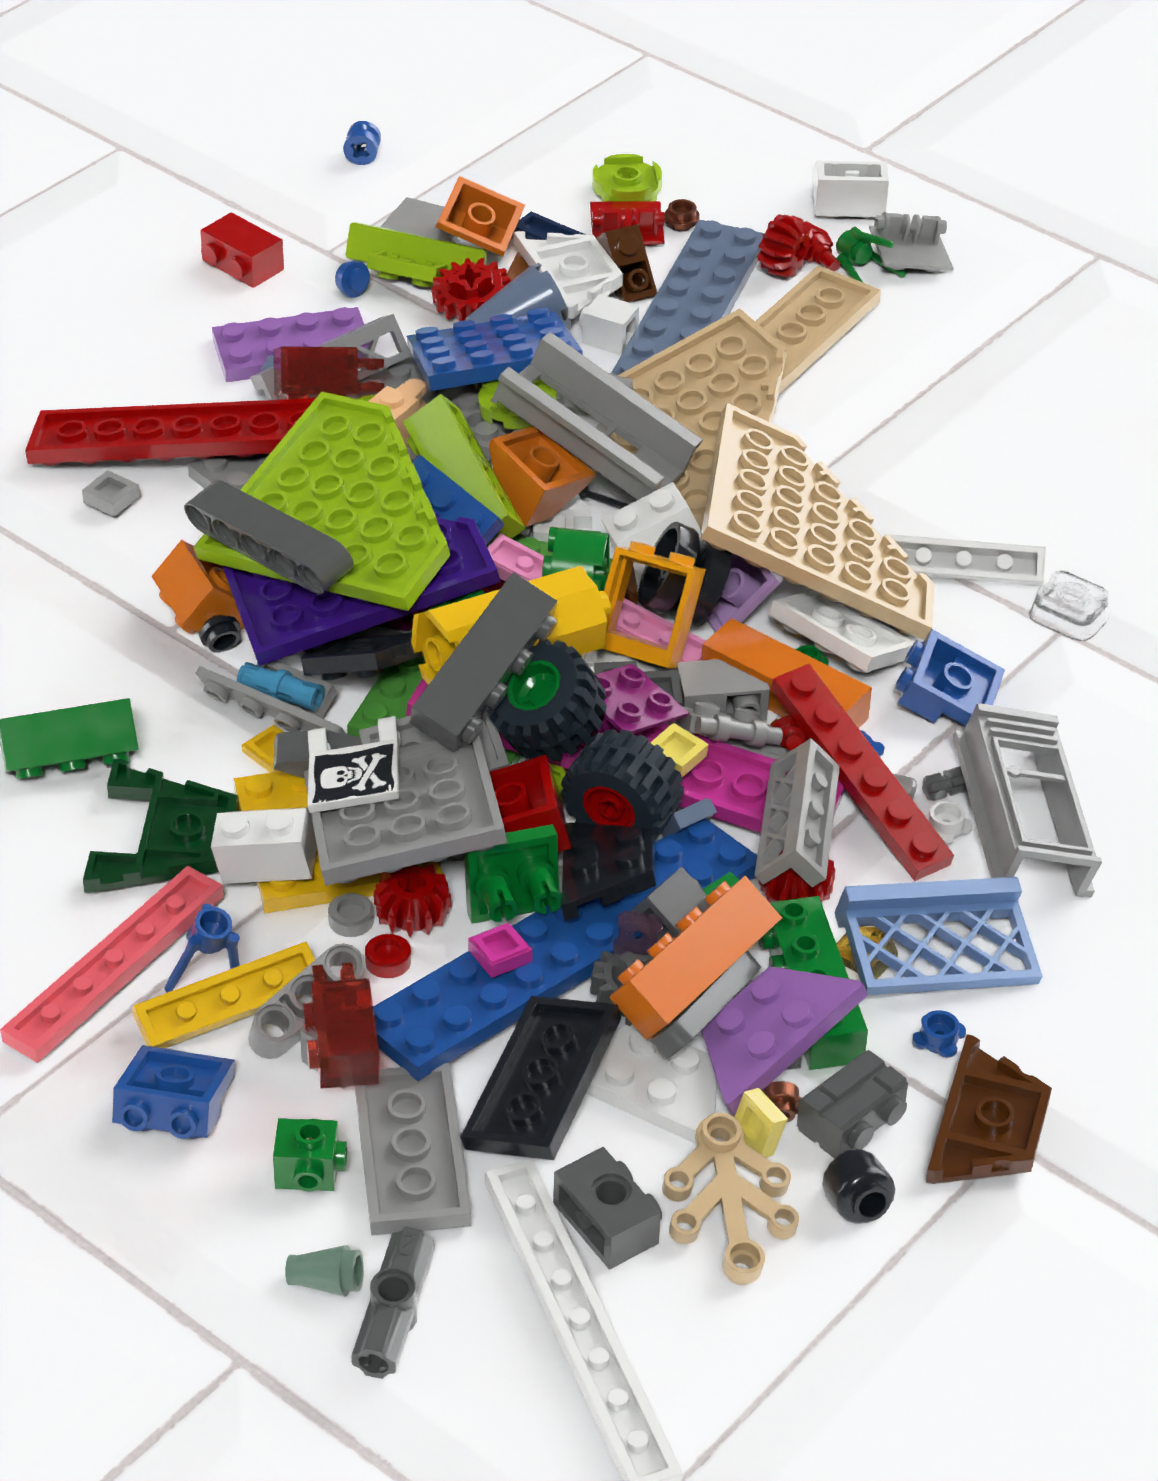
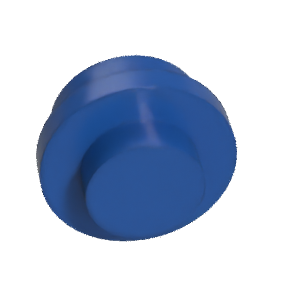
(352, 278)

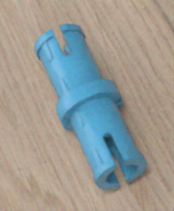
(282, 686)

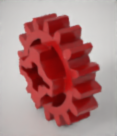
(467, 287)

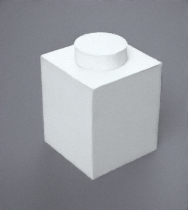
(608, 323)

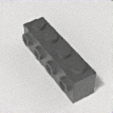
(484, 662)

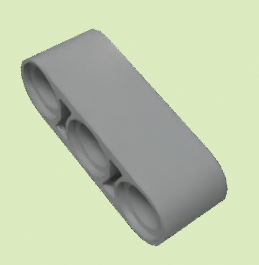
(287, 1012)

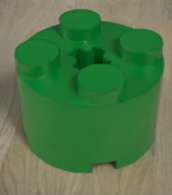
(578, 548)

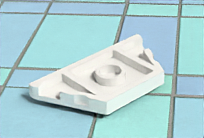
(576, 265)
(659, 1090)

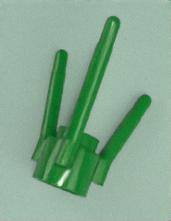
(856, 248)

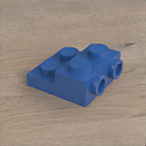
(946, 679)
(172, 1092)

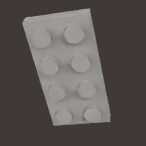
(412, 1152)

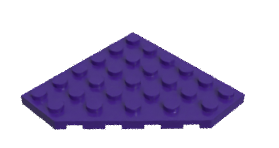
(290, 619)

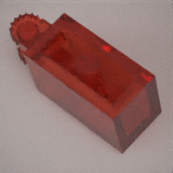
(314, 370)
(343, 1029)

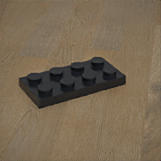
(541, 1078)

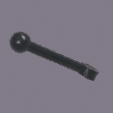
(586, 493)

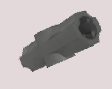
(393, 1303)

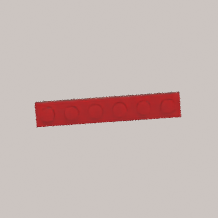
(863, 772)

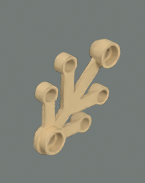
(731, 1191)

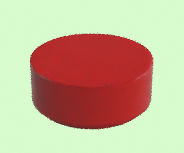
(387, 956)

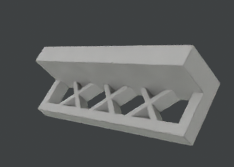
(366, 333)
(798, 815)

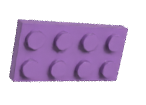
(246, 345)

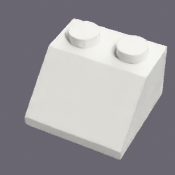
(647, 519)
(264, 845)

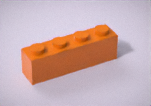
(769, 658)
(695, 957)

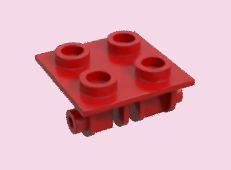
(621, 214)

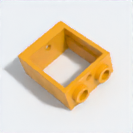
(616, 588)

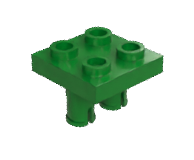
(514, 876)

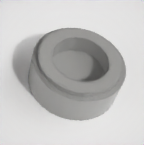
(351, 915)

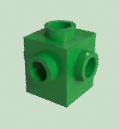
(308, 1154)

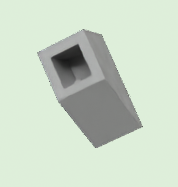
(722, 686)

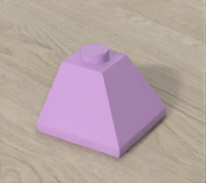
(743, 592)

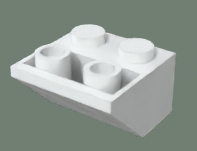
(850, 188)

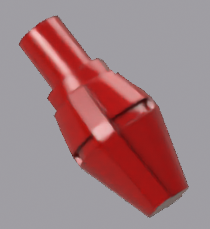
(821, 249)
(792, 734)

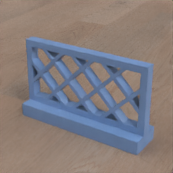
(932, 906)

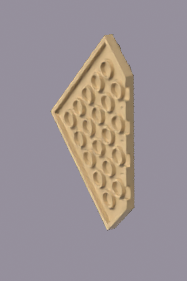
(695, 380)
(793, 520)

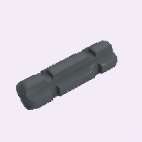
(937, 786)

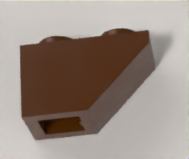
(629, 254)

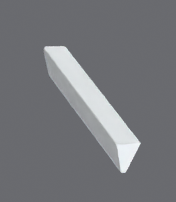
(974, 560)

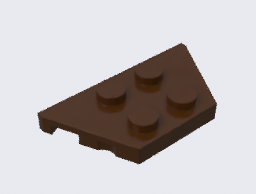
(989, 1119)

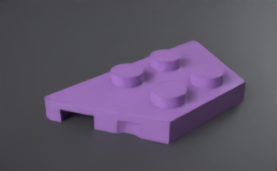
(773, 1026)

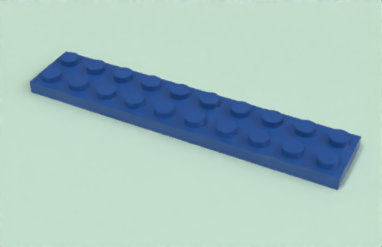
(465, 1006)

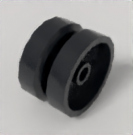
(663, 589)

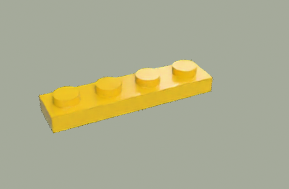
(218, 998)

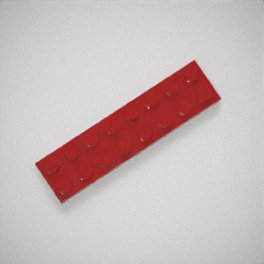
(162, 431)

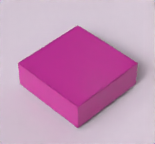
(500, 950)

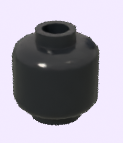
(858, 1186)

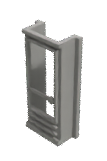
(662, 441)
(994, 801)

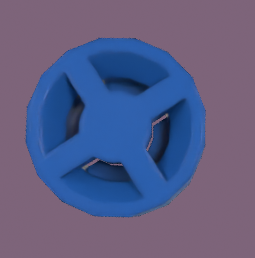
(362, 133)

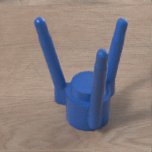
(209, 935)

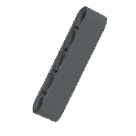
(269, 536)

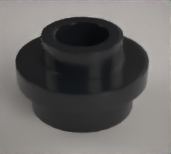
(220, 633)

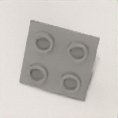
(915, 242)

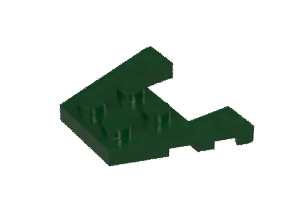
(174, 832)

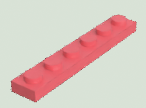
(110, 965)

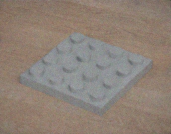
(441, 812)

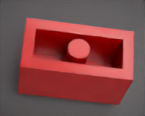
(242, 249)

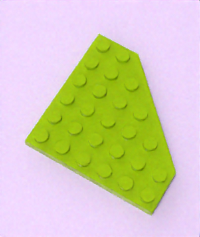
(354, 481)

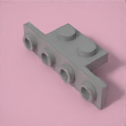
(256, 703)

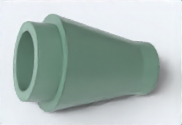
(327, 1270)

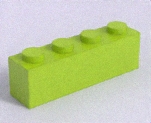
(448, 443)

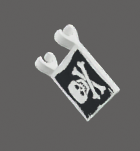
(353, 773)

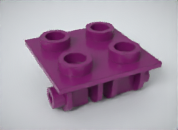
(635, 701)

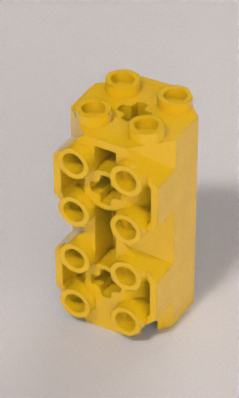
(579, 613)

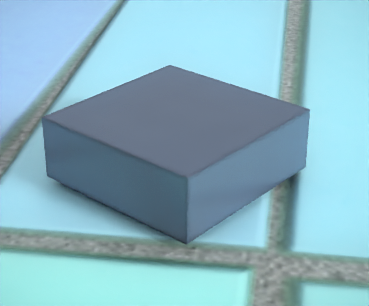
(688, 816)

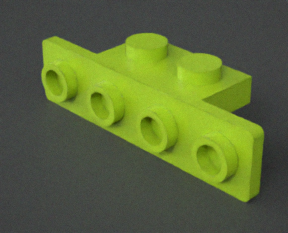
(406, 253)

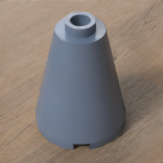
(522, 294)

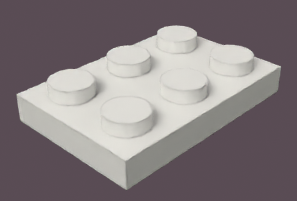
(841, 631)

